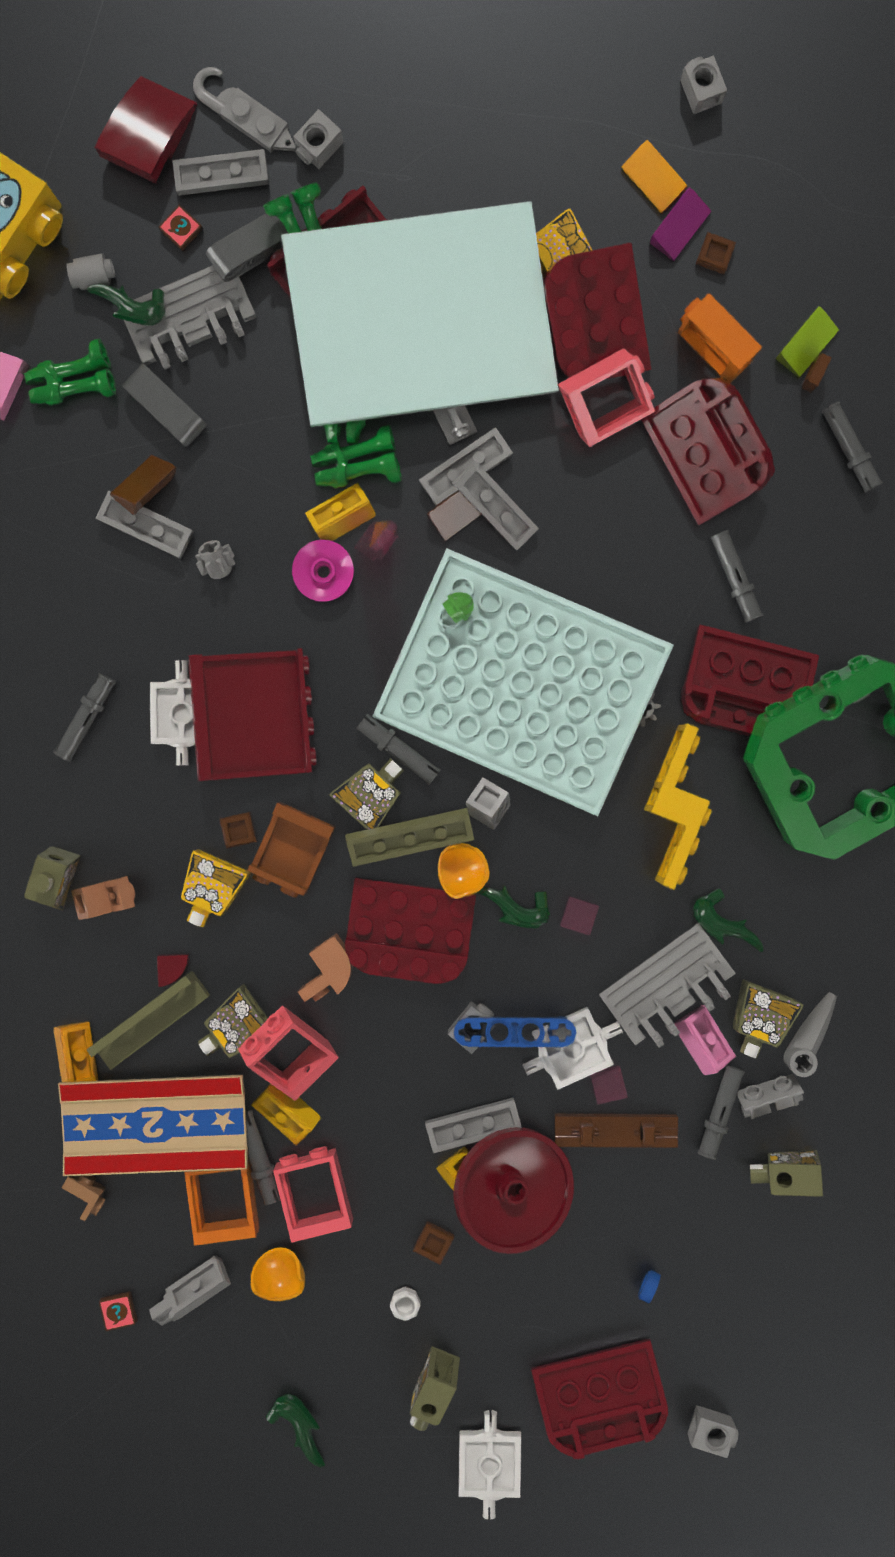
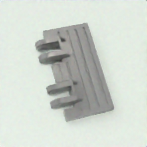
(188, 309)
(665, 982)

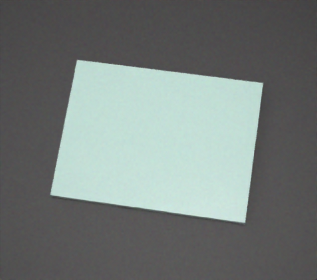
(420, 313)
(523, 682)

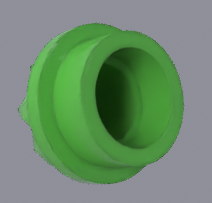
(459, 606)

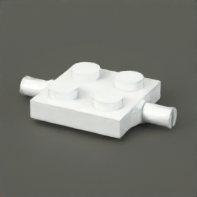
(172, 713)
(582, 1057)
(489, 1464)

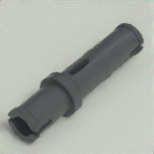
(852, 447)
(736, 576)
(85, 716)
(398, 749)
(721, 1111)
(260, 1163)

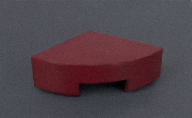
(171, 967)

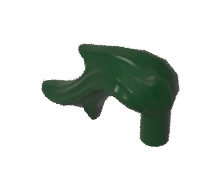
(141, 313)
(514, 913)
(720, 927)
(297, 1414)

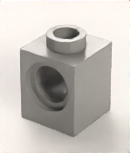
(700, 96)
(318, 126)
(488, 803)
(472, 1011)
(703, 1422)

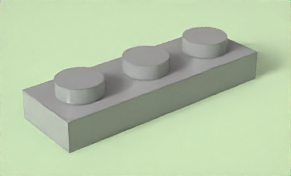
(220, 172)
(486, 451)
(495, 505)
(146, 526)
(471, 1125)

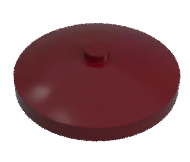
(513, 1190)

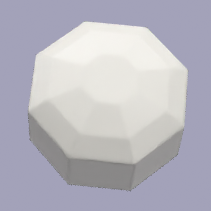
(405, 1303)

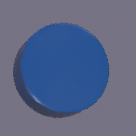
(649, 1286)

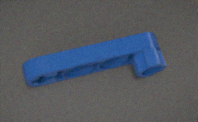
(515, 1036)

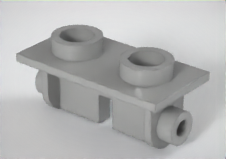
(455, 423)
(782, 1091)

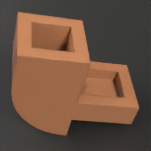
(104, 898)
(335, 969)

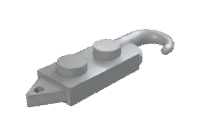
(245, 114)

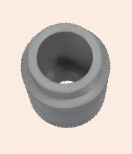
(90, 271)

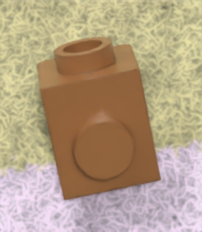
(88, 1190)

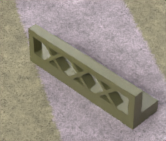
(409, 837)
(150, 1020)

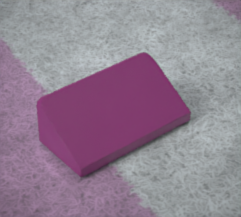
(680, 224)

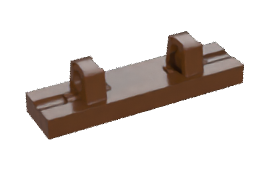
(616, 1130)

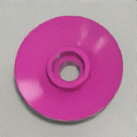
(317, 555)

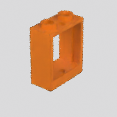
(718, 337)
(223, 1230)

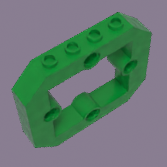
(775, 777)

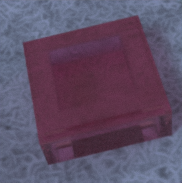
(579, 915)
(608, 1085)

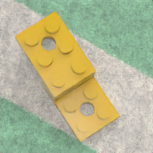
(678, 806)

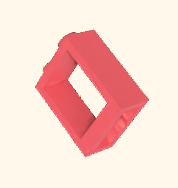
(595, 431)
(294, 1078)
(319, 1224)

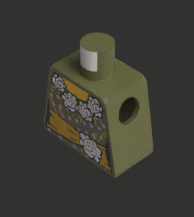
(369, 793)
(52, 878)
(763, 1017)
(233, 1023)
(802, 1173)
(434, 1389)

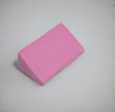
(10, 380)
(704, 1041)

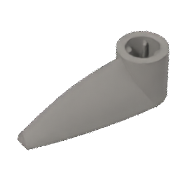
(809, 1037)

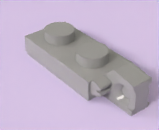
(191, 1291)

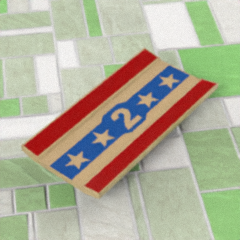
(153, 1125)

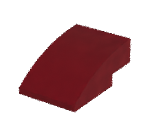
(145, 128)

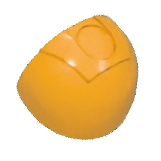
(462, 870)
(278, 1275)

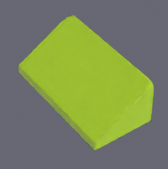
(808, 342)

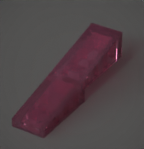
(378, 539)

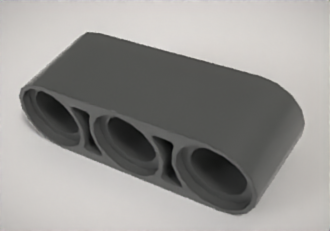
(246, 247)
(164, 405)

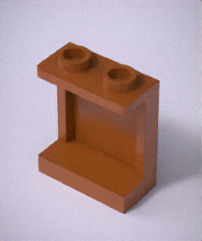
(291, 850)

